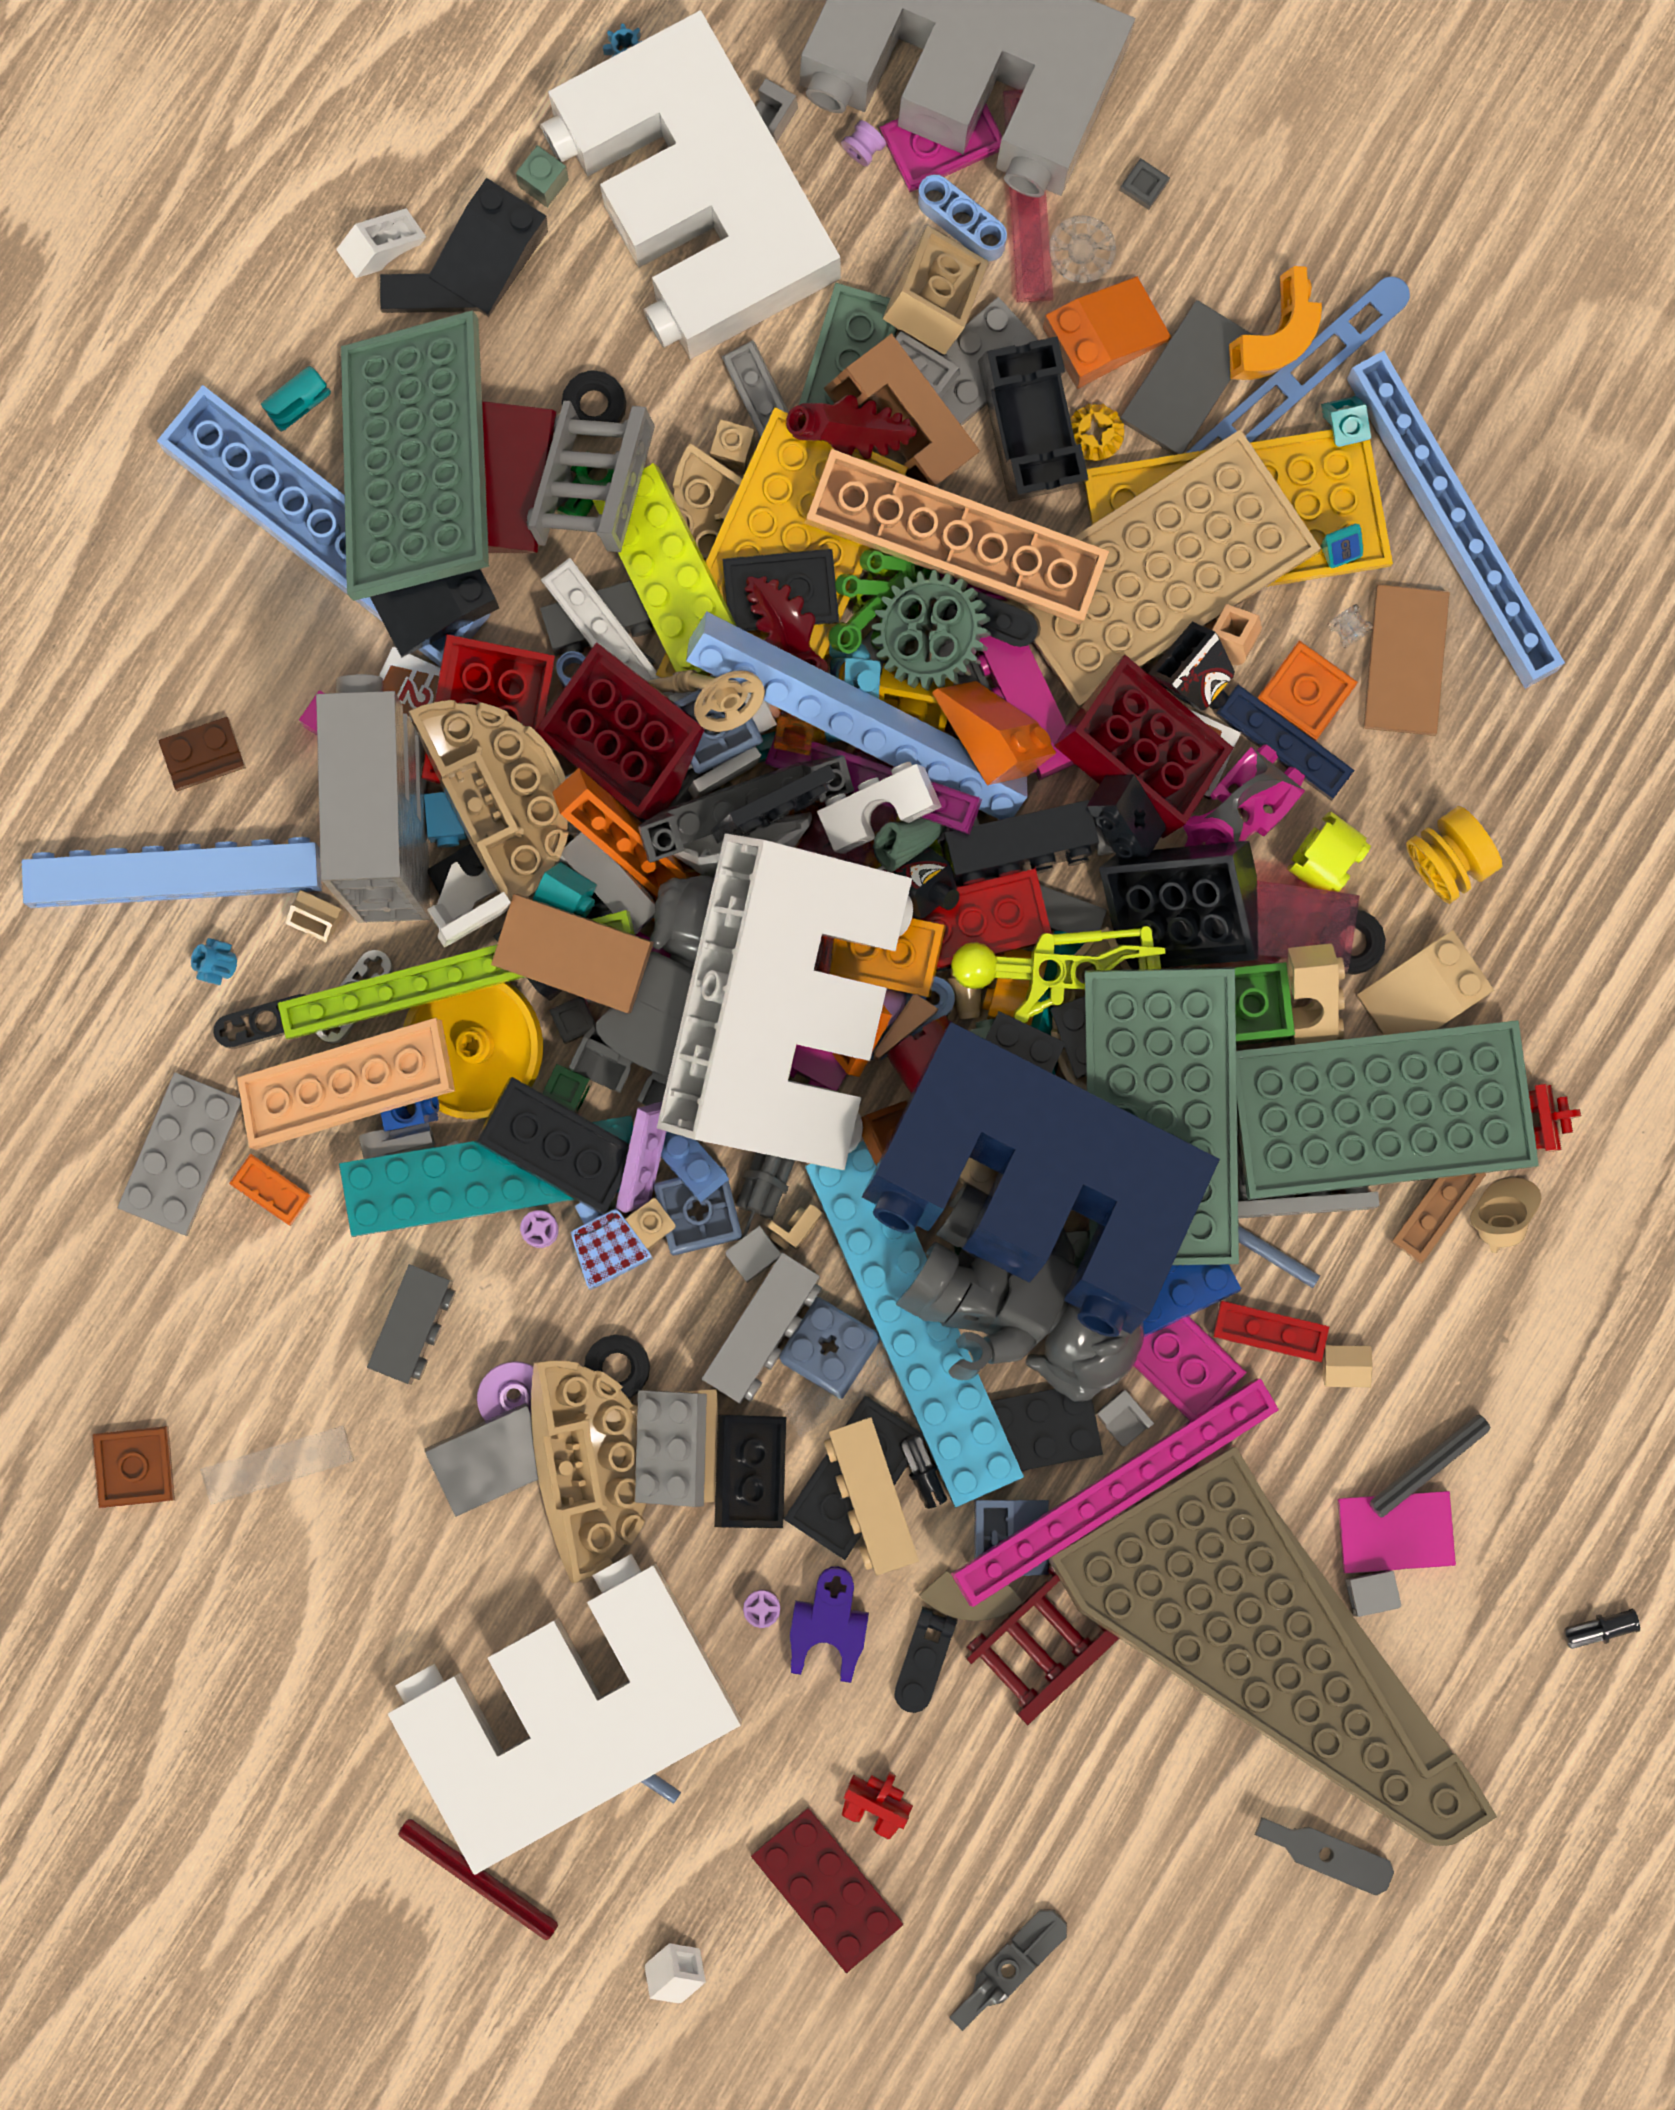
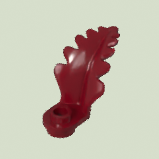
(850, 427)
(783, 619)

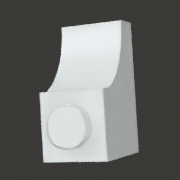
(379, 241)

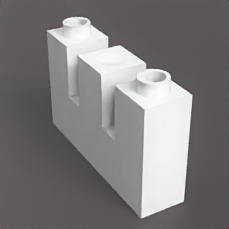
(714, 174)
(760, 997)
(579, 1742)

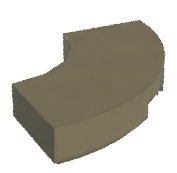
(948, 1599)

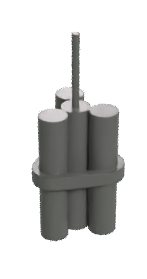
(764, 1186)

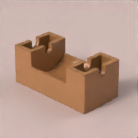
(894, 381)

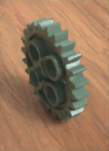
(899, 630)

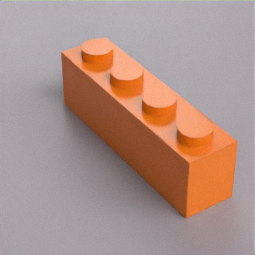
(612, 830)

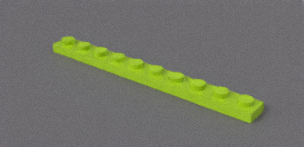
(405, 988)

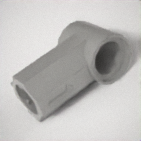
(398, 1141)

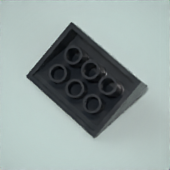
(1191, 898)

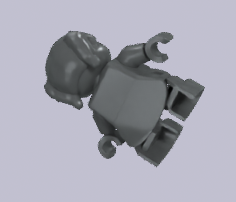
(652, 1028)
(1015, 1314)

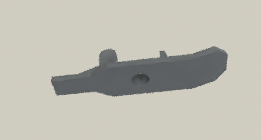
(1345, 1861)
(1024, 1951)

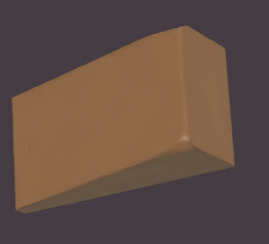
(910, 1019)

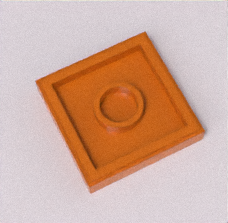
(1307, 690)

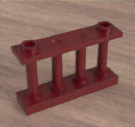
(1057, 1675)

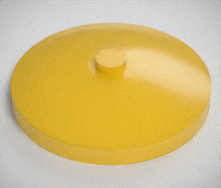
(488, 1040)

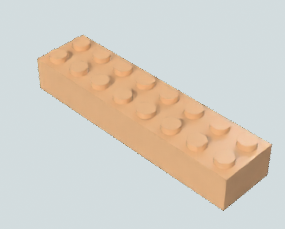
(956, 537)

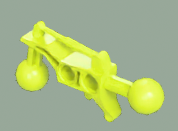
(976, 965)

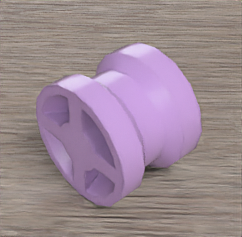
(863, 143)
(535, 1225)
(761, 1613)

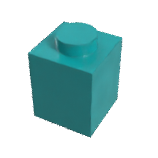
(566, 890)

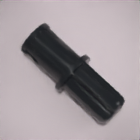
(922, 1470)
(1602, 1629)

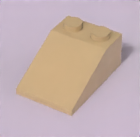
(936, 291)
(1426, 989)

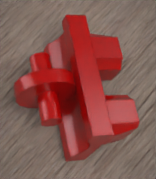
(1547, 1134)
(879, 1799)

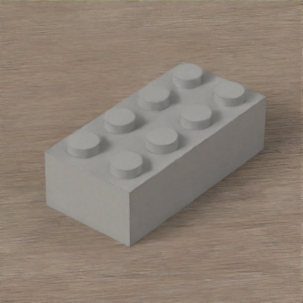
(762, 1328)

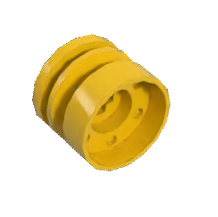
(1458, 851)

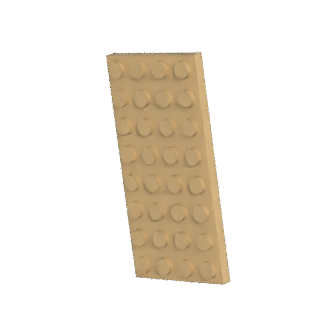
(1176, 559)

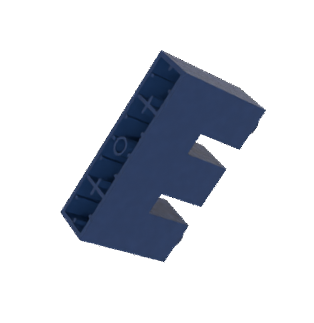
(1053, 1156)

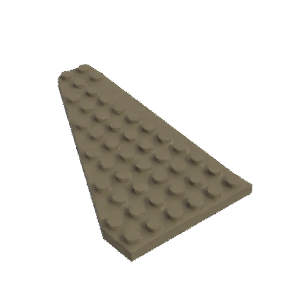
(1244, 1616)

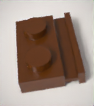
(202, 754)

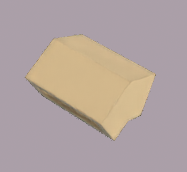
(314, 916)
(1347, 1366)

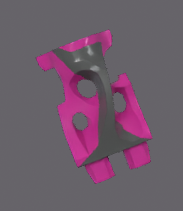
(1257, 785)

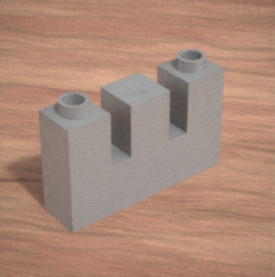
(1049, 48)
(372, 803)

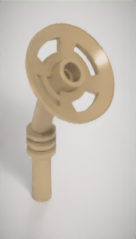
(719, 695)

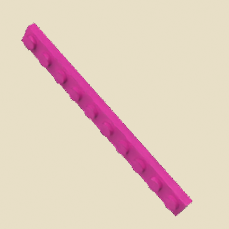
(1114, 1492)

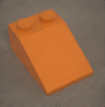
(1106, 330)
(994, 733)

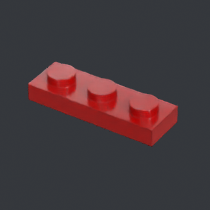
(1270, 1331)

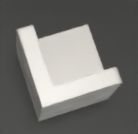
(675, 1973)

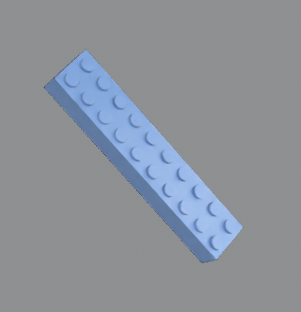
(271, 490)

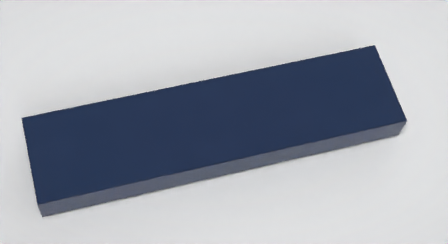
(1292, 746)

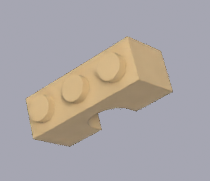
(1316, 975)

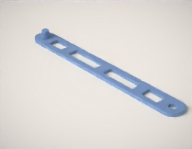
(1387, 297)

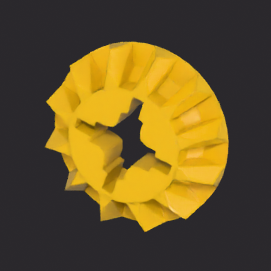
(1110, 439)

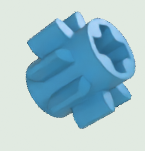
(622, 37)
(213, 961)

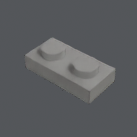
(935, 368)

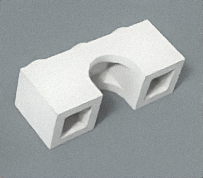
(849, 817)

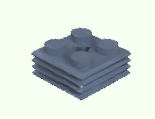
(719, 748)
(718, 1226)
(835, 1370)

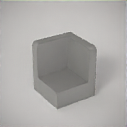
(776, 107)
(753, 1254)
(1124, 1418)
(1373, 1593)

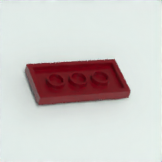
(827, 1890)

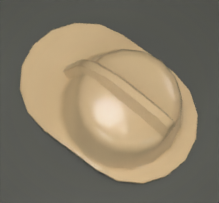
(1505, 1212)

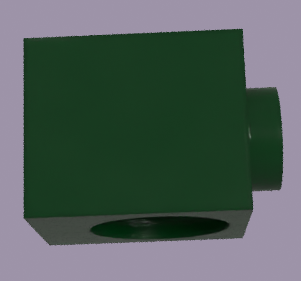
(567, 1088)

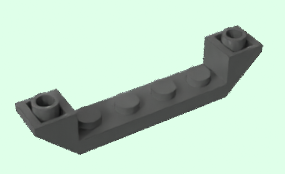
(694, 819)

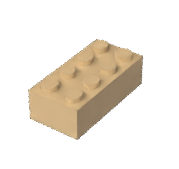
(873, 1497)

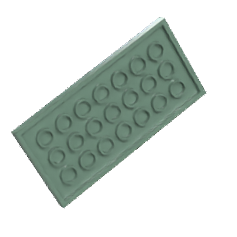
(413, 456)
(1168, 1055)
(1383, 1110)

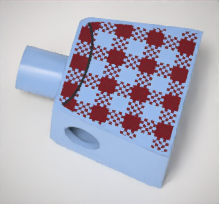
(606, 1246)

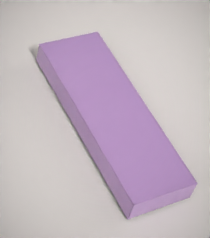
(642, 1159)

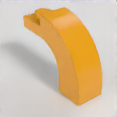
(1263, 355)

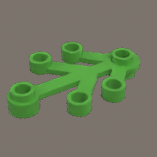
(878, 588)

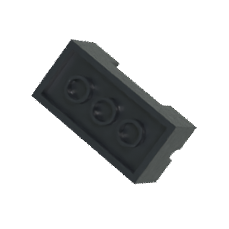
(1031, 419)

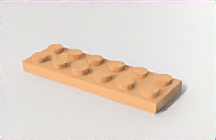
(345, 1084)

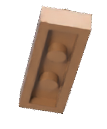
(1435, 1214)

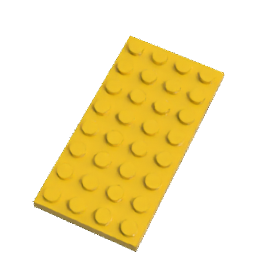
(1321, 481)
(772, 514)

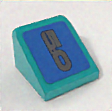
(1343, 546)

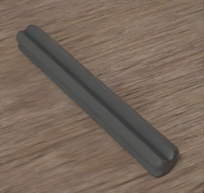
(1429, 1465)

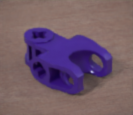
(829, 1622)

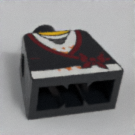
(1196, 668)
(931, 882)

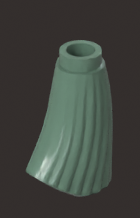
(903, 841)

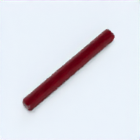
(481, 1882)

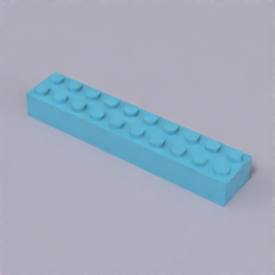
(950, 1412)

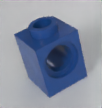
(400, 1118)

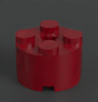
(913, 1053)

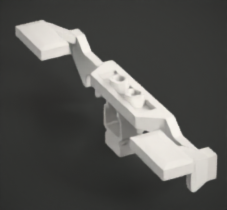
(460, 892)

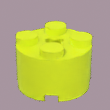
(1328, 854)

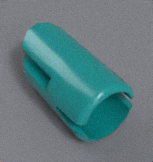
(296, 398)

